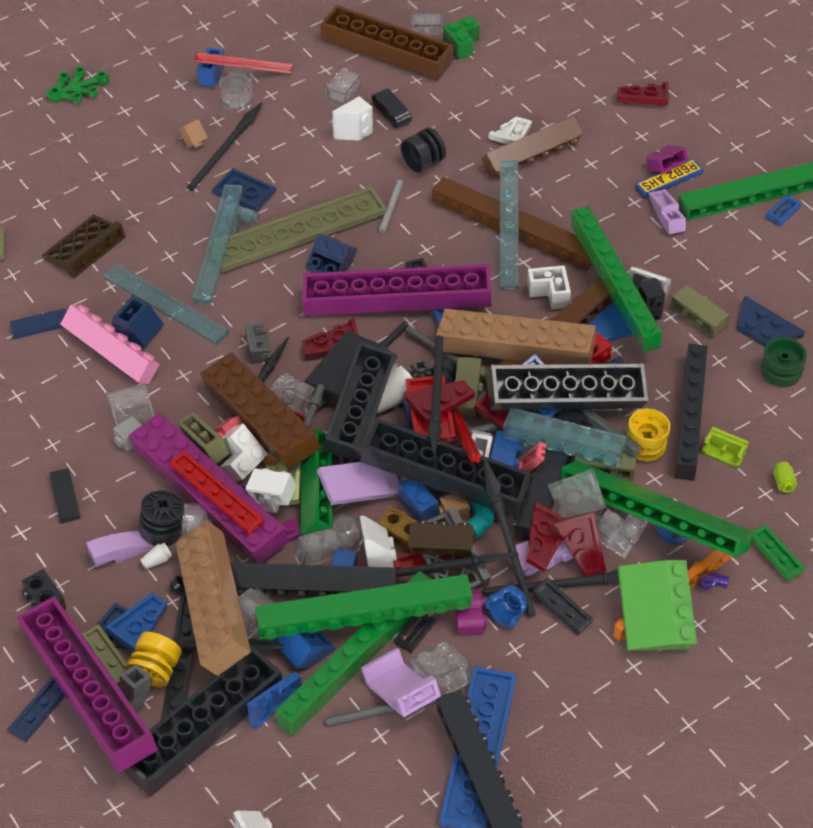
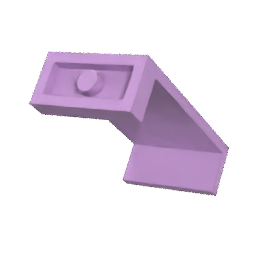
(399, 684)

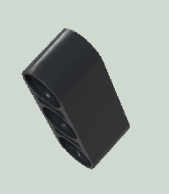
(391, 108)

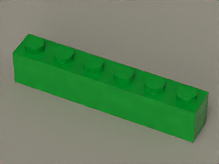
(315, 506)

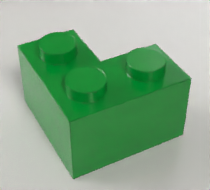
(462, 36)

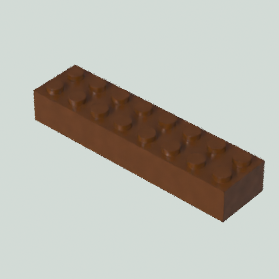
(387, 42)
(260, 411)

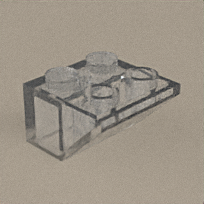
(130, 402)

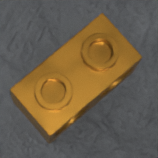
(399, 530)

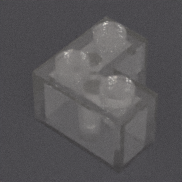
(618, 533)

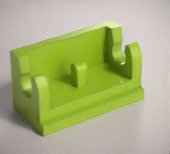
(725, 447)

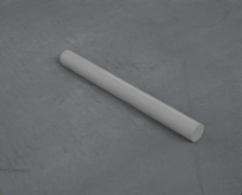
(392, 202)

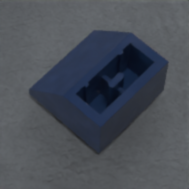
(330, 255)
(137, 321)

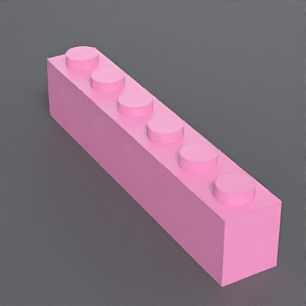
(110, 344)

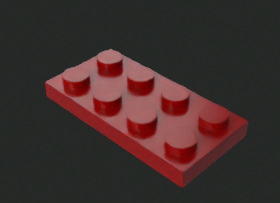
(448, 431)

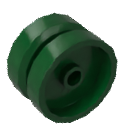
(783, 361)

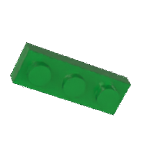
(777, 553)

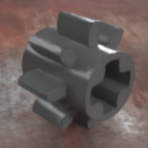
(420, 369)

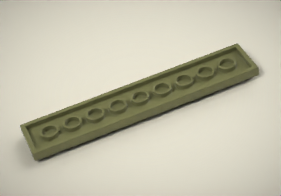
(302, 227)

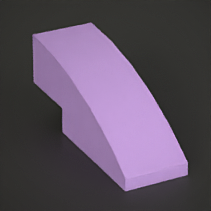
(668, 211)
(117, 547)

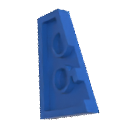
(137, 620)

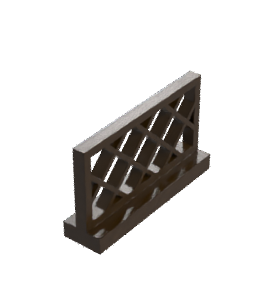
(89, 251)

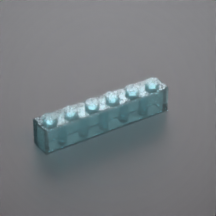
(565, 437)

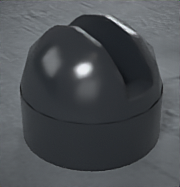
(177, 585)

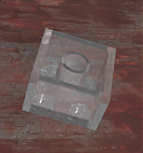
(445, 665)

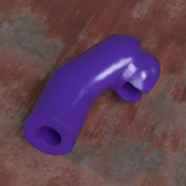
(712, 579)

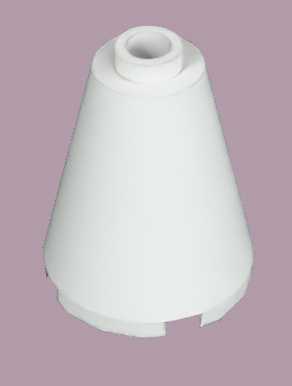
(394, 388)

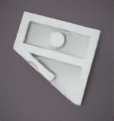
(512, 131)

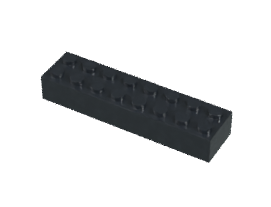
(566, 386)
(447, 470)
(203, 720)

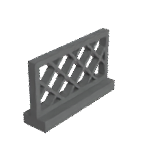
(480, 573)

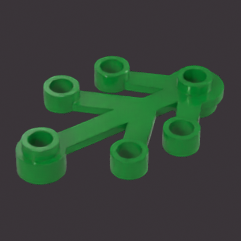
(60, 92)

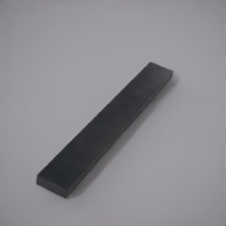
(179, 682)

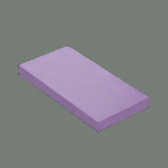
(357, 483)

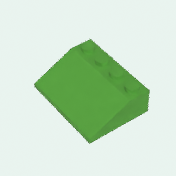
(657, 606)

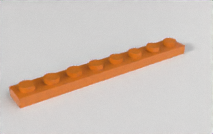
(710, 563)

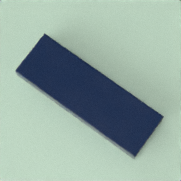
(37, 323)

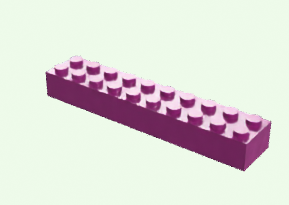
(397, 290)
(161, 442)
(87, 685)

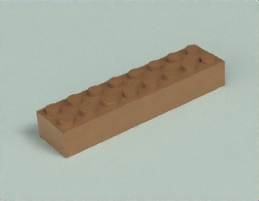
(516, 337)
(212, 598)

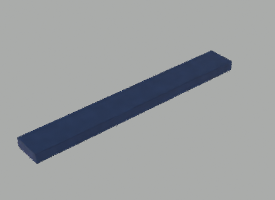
(51, 694)

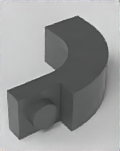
(135, 686)

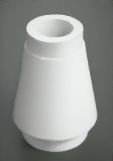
(156, 556)

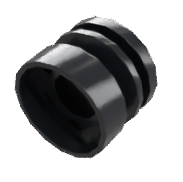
(423, 149)
(161, 517)

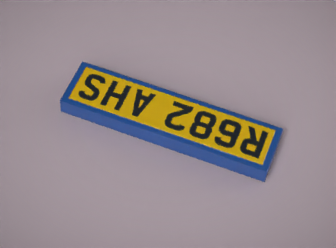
(669, 179)

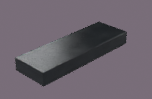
(64, 495)
(562, 606)

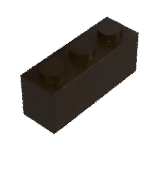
(441, 538)

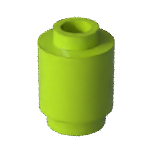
(785, 477)

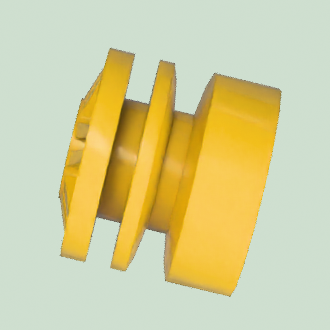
(650, 431)
(156, 657)

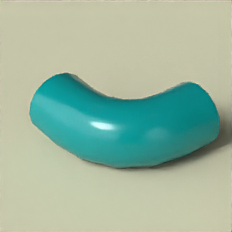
(481, 520)

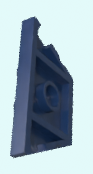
(764, 325)

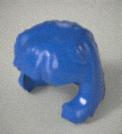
(506, 606)

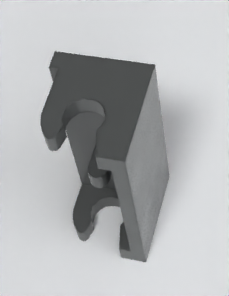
(257, 343)

